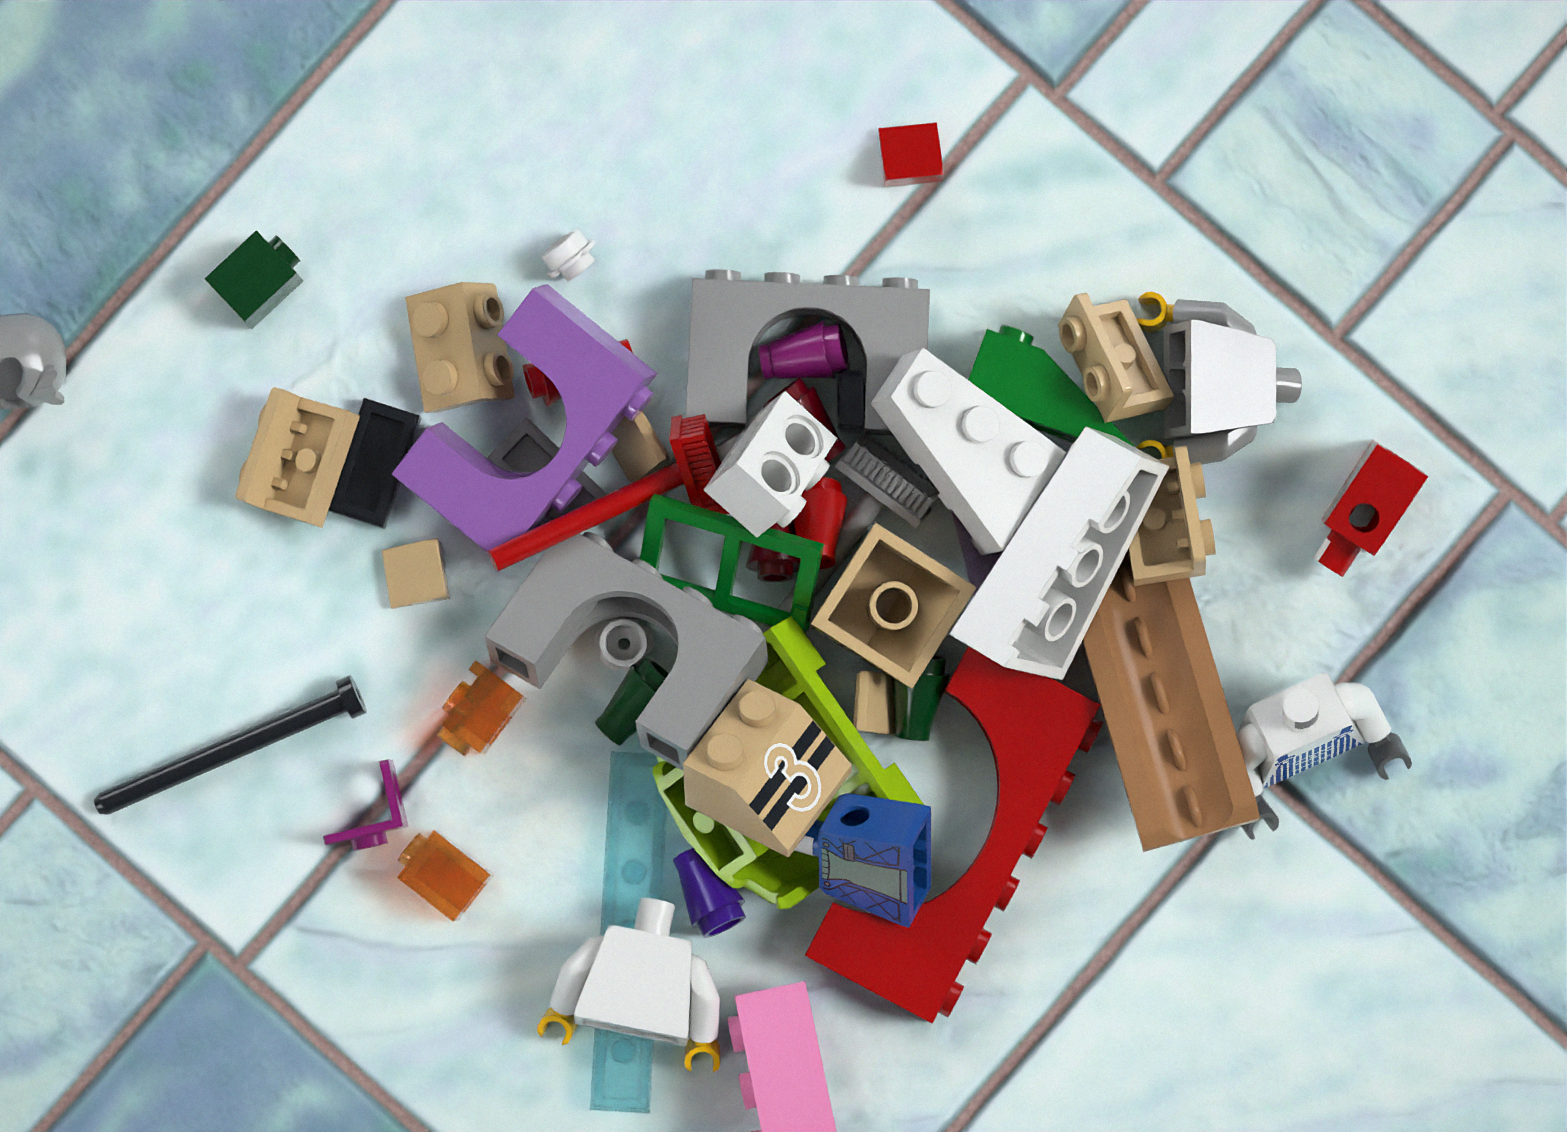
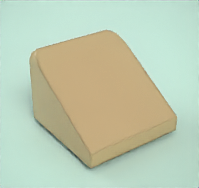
(638, 448)
(415, 573)
(874, 703)

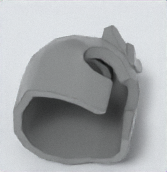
(30, 362)

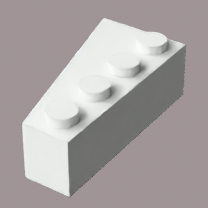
(1062, 557)

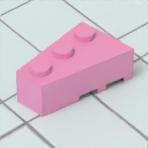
(782, 1059)

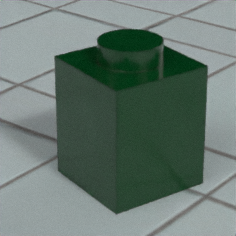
(256, 277)

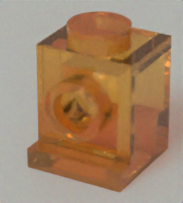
(479, 711)

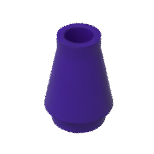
(709, 900)

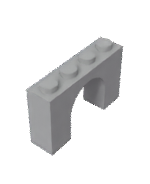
(735, 314)
(589, 583)

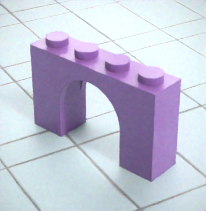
(598, 388)

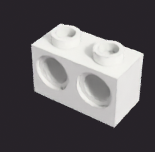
(772, 466)

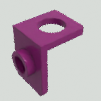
(375, 834)

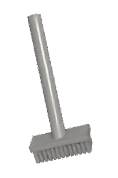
(886, 484)

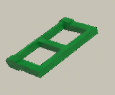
(807, 550)

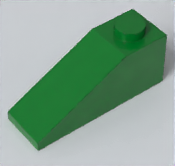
(1035, 386)

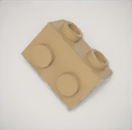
(459, 347)
(1113, 358)
(296, 457)
(1171, 536)

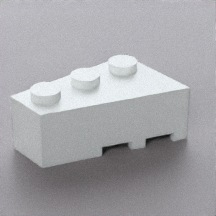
(968, 445)

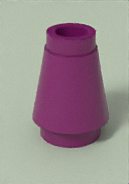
(806, 353)

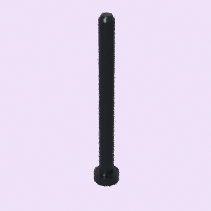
(234, 747)

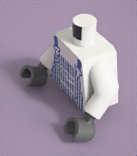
(1309, 727)

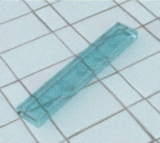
(631, 871)

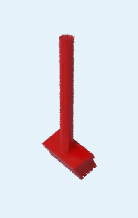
(694, 468)

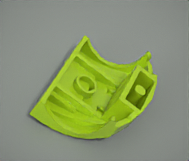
(743, 860)

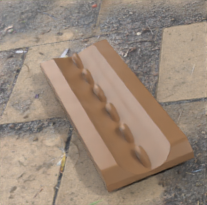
(1166, 712)

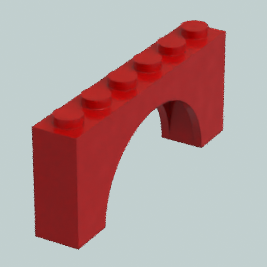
(1033, 737)

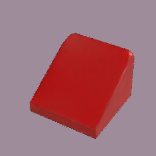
(911, 154)

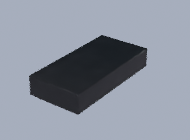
(378, 446)

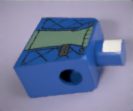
(874, 855)

